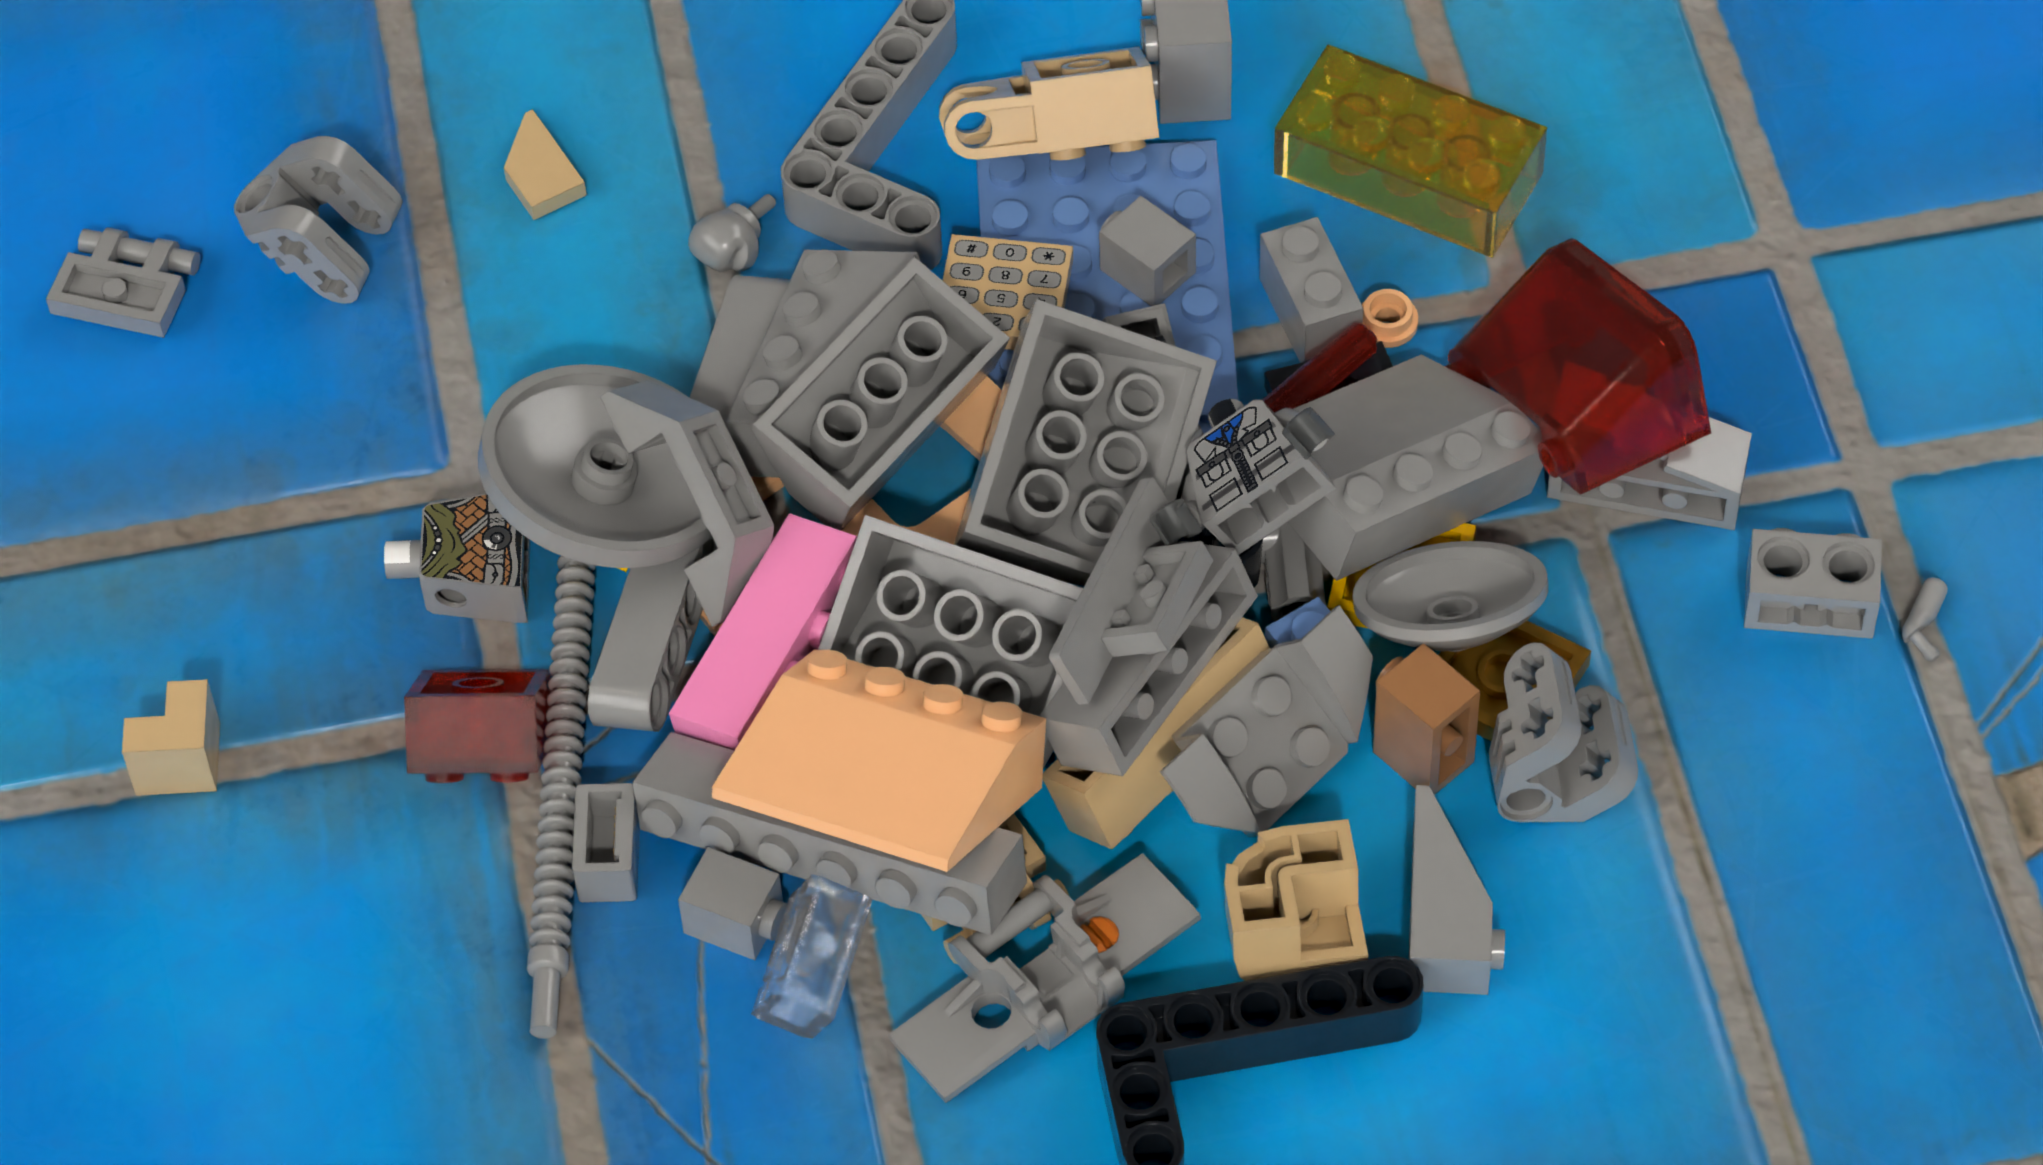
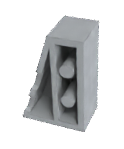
(1690, 485)

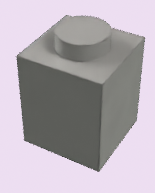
(1147, 251)
(732, 904)

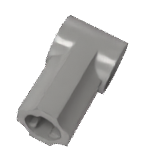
(1291, 572)

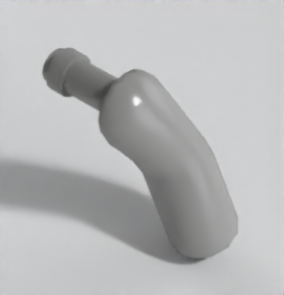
(1924, 613)

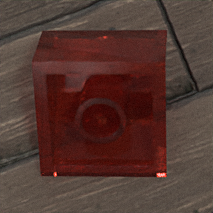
(476, 723)

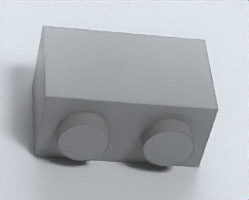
(1307, 286)

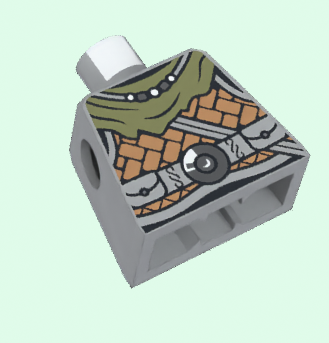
(466, 561)

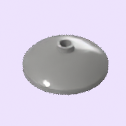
(1451, 594)

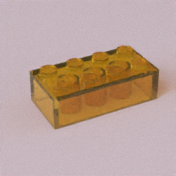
(1409, 150)

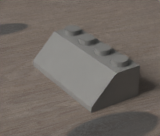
(877, 394)

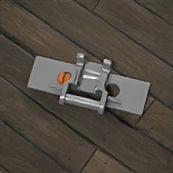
(1055, 992)

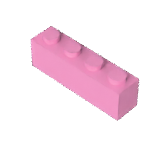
(766, 632)

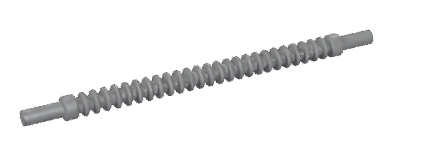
(548, 958)

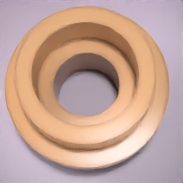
(1393, 307)

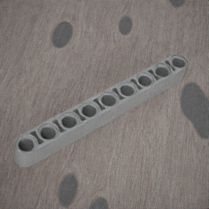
(658, 603)

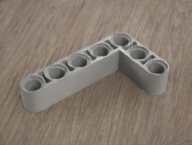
(828, 169)

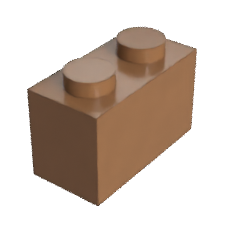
(1425, 719)

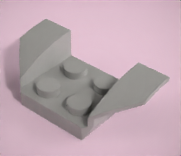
(1273, 729)

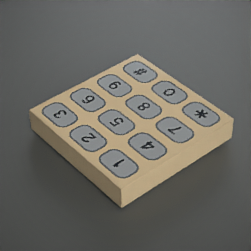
(1007, 277)

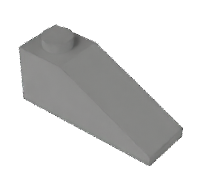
(1449, 908)

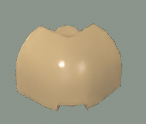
(1295, 901)

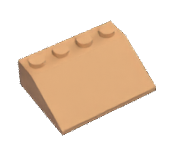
(885, 760)

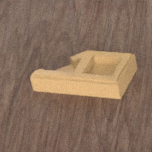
(540, 170)

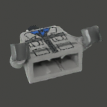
(1248, 474)

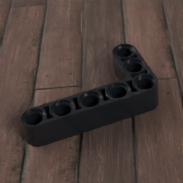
(1237, 1045)

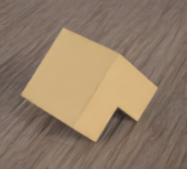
(176, 749)

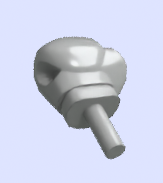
(730, 236)

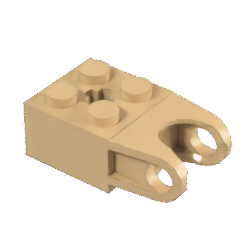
(1057, 108)

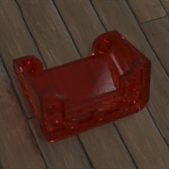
(1589, 364)

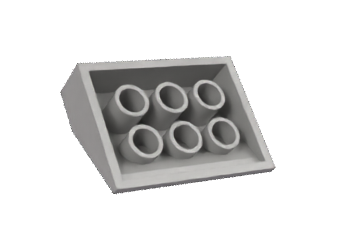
(1074, 435)
(1413, 461)
(950, 617)

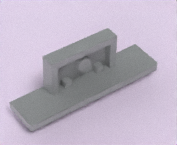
(1130, 598)

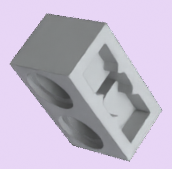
(1812, 593)

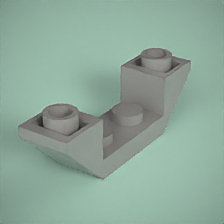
(716, 477)

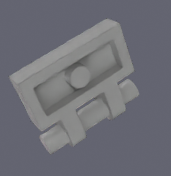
(121, 294)

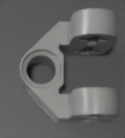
(283, 213)
(1558, 765)

